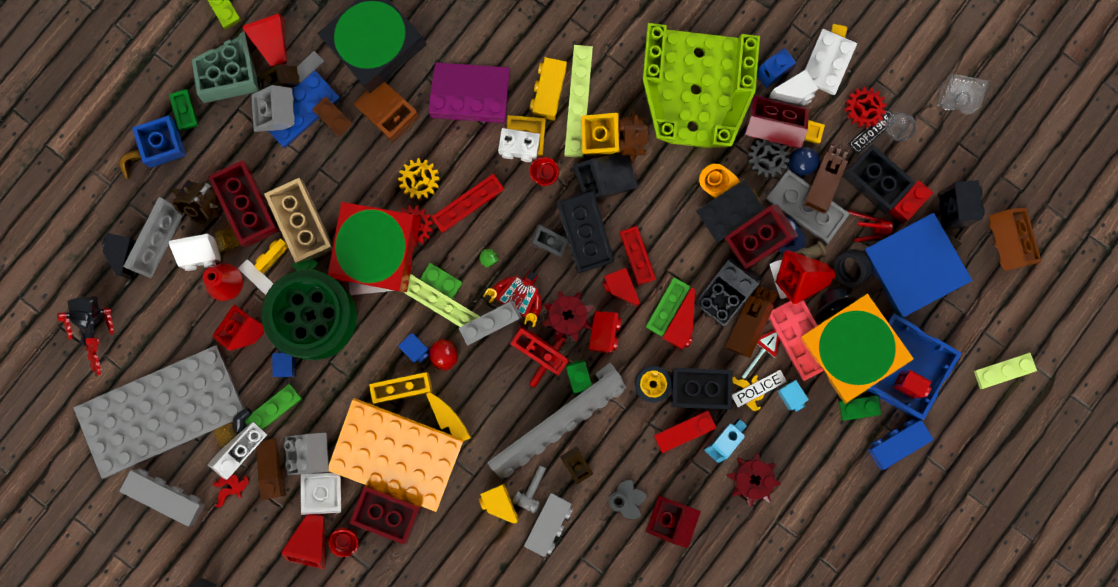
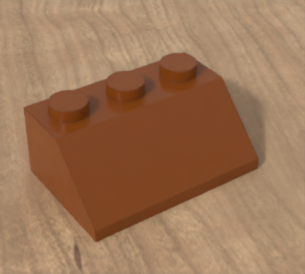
(1014, 238)

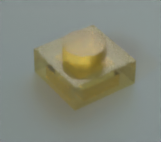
(226, 239)
(225, 434)

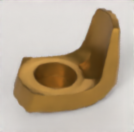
(126, 159)

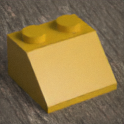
(600, 134)
(499, 503)

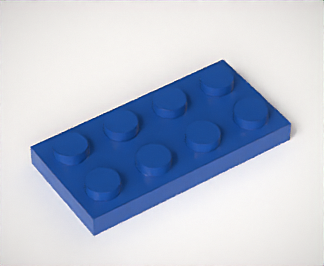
(305, 97)

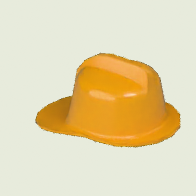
(717, 179)

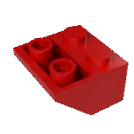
(603, 332)

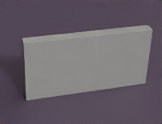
(790, 195)
(154, 238)

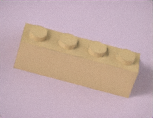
(299, 221)

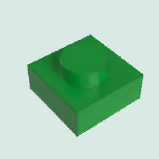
(309, 264)

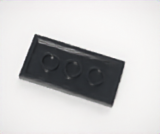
(585, 231)

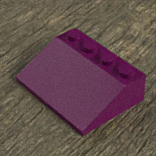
(469, 92)

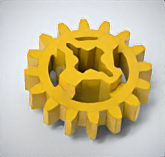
(422, 171)

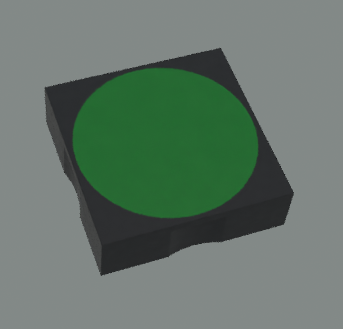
(372, 40)

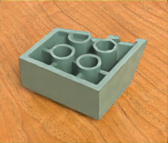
(226, 71)

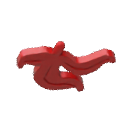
(237, 487)

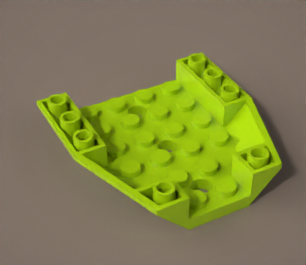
(724, 77)

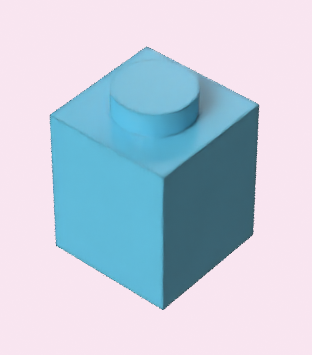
(793, 396)

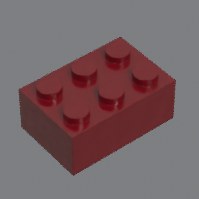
(777, 121)
(761, 236)
(385, 515)

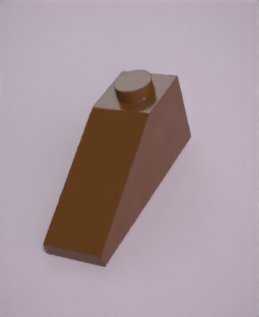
(269, 470)

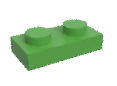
(441, 281)

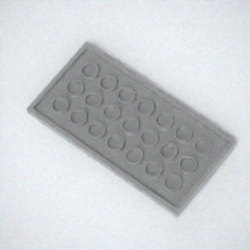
(159, 411)

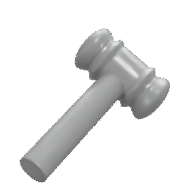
(526, 501)

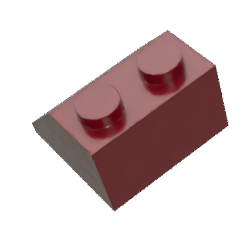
(673, 521)

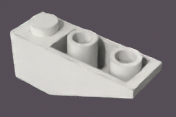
(237, 450)

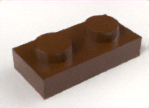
(332, 116)

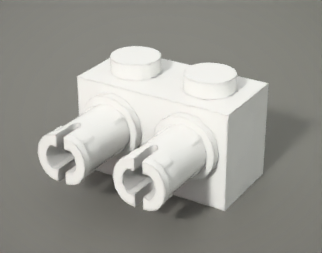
(519, 144)

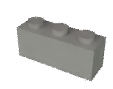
(490, 322)
(548, 525)

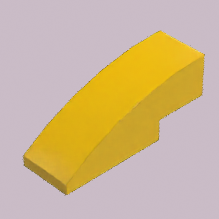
(447, 417)

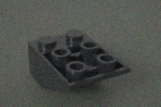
(605, 175)
(728, 291)

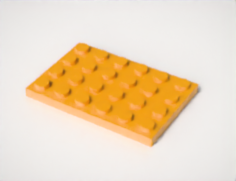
(395, 454)

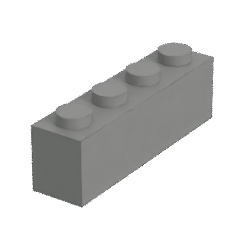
(161, 497)

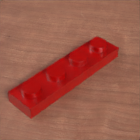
(467, 203)

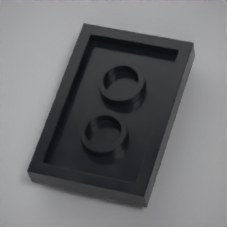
(730, 210)

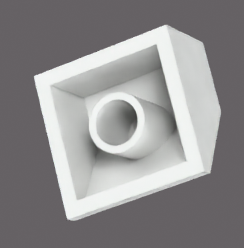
(796, 91)
(195, 251)

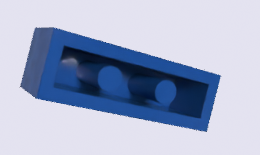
(899, 443)

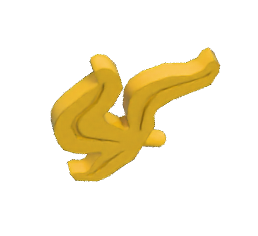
(744, 384)

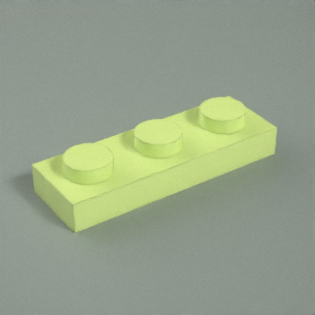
(1005, 370)

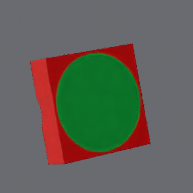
(374, 246)

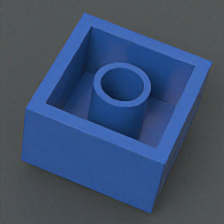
(159, 141)

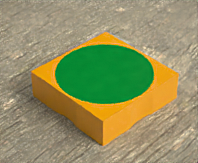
(856, 348)

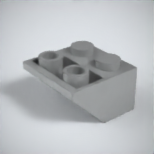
(306, 454)

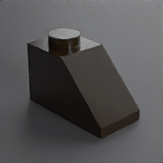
(279, 76)

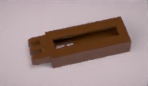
(825, 183)
(749, 328)

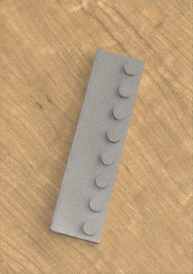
(557, 424)

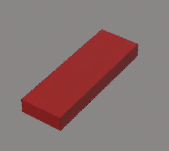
(637, 255)

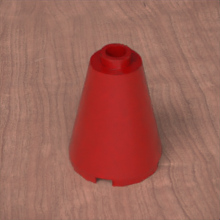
(223, 281)

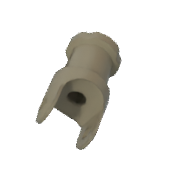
(814, 251)

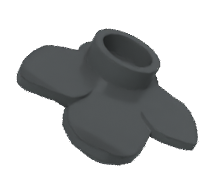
(630, 500)

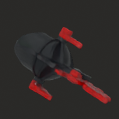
(85, 314)

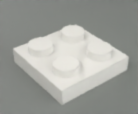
(320, 493)

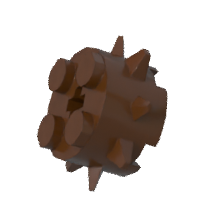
(632, 135)

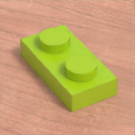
(225, 12)

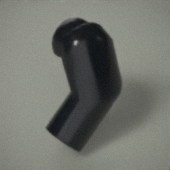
(239, 420)

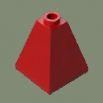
(269, 38)
(802, 276)
(308, 543)

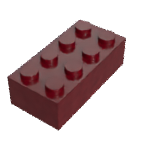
(243, 204)

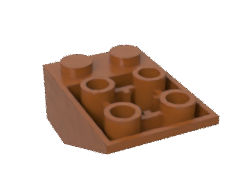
(387, 111)

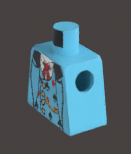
(721, 446)

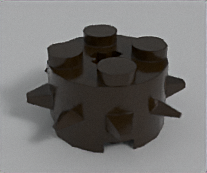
(196, 201)

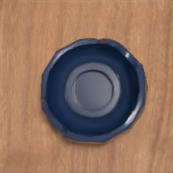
(803, 161)

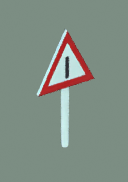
(769, 343)

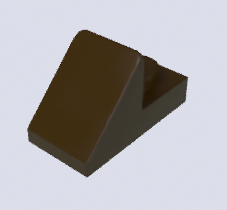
(576, 465)

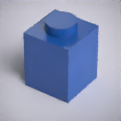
(414, 349)
(283, 365)

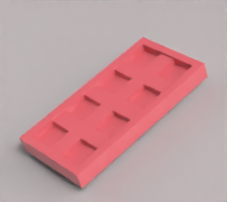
(790, 324)

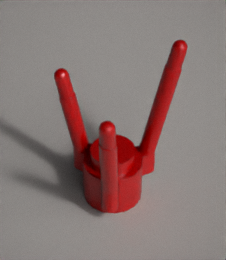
(881, 227)

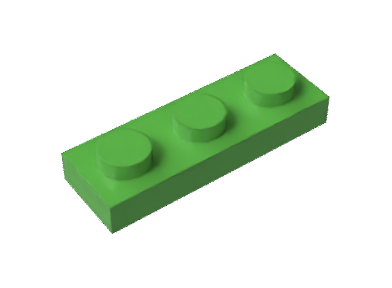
(667, 307)
(274, 407)

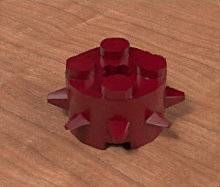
(571, 326)
(765, 481)

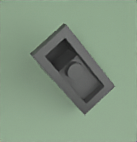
(549, 241)

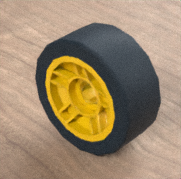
(662, 388)

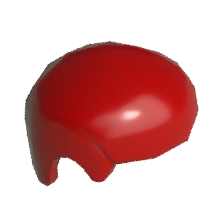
(544, 171)
(443, 355)
(343, 542)

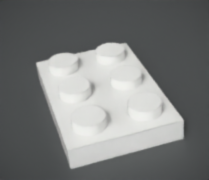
(829, 60)

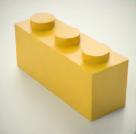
(548, 88)
(400, 388)

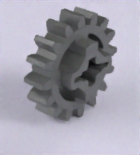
(760, 159)

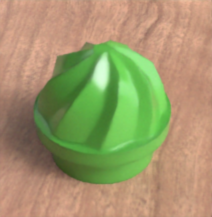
(488, 258)

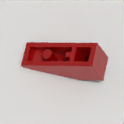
(681, 326)
(538, 349)
(685, 431)

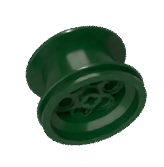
(281, 302)

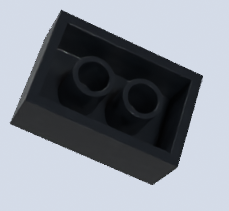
(879, 179)
(961, 205)
(701, 388)

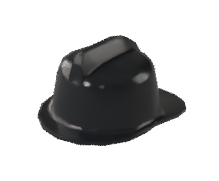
(833, 302)

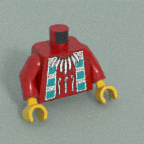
(521, 292)

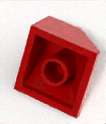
(238, 329)

